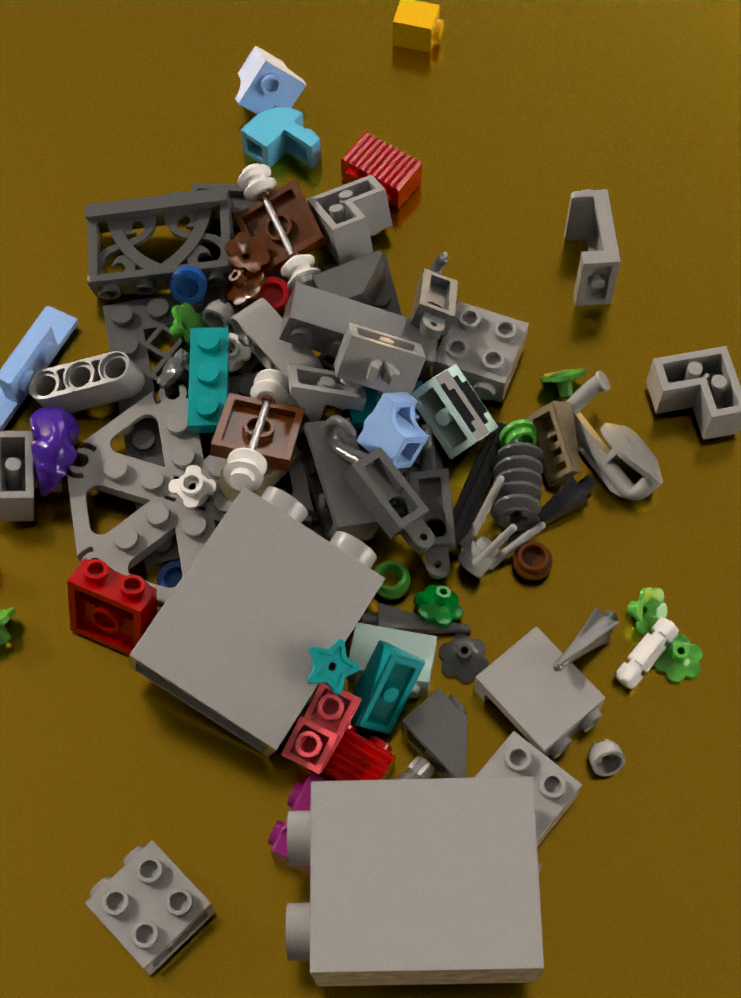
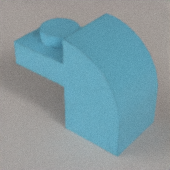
(280, 132)

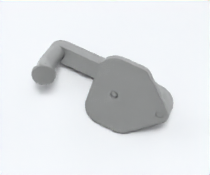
(624, 444)

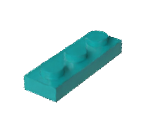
(207, 378)

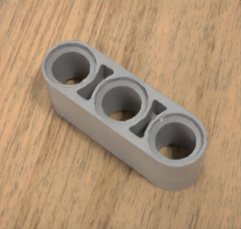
(260, 330)
(87, 382)

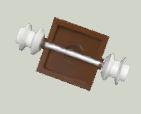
(283, 222)
(257, 431)

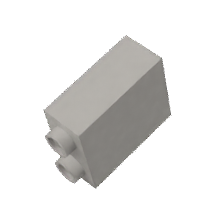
(250, 610)
(417, 882)

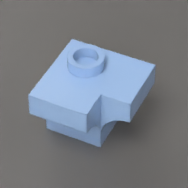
(267, 83)
(394, 429)

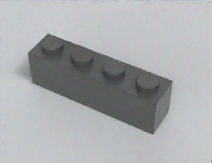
(320, 320)

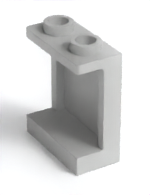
(592, 221)
(536, 698)

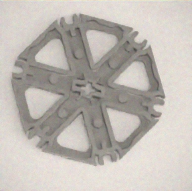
(148, 484)

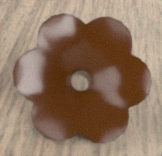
(247, 253)
(244, 287)

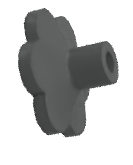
(175, 370)
(463, 665)

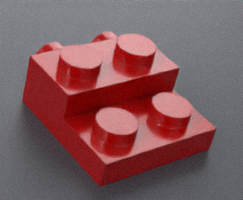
(110, 605)

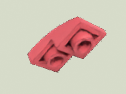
(321, 728)

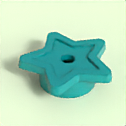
(322, 674)

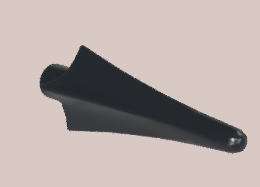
(566, 500)

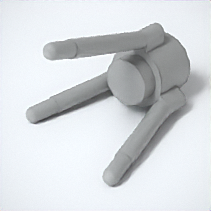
(484, 554)

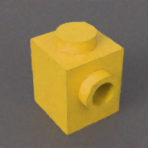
(417, 25)

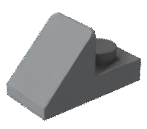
(320, 387)

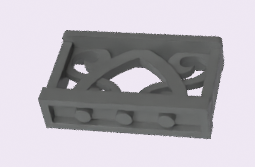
(149, 212)

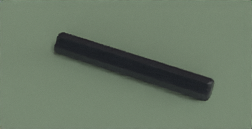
(475, 486)

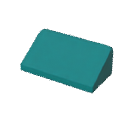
(385, 687)

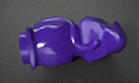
(53, 445)

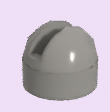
(218, 314)
(608, 766)

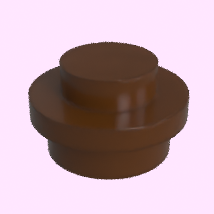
(532, 560)

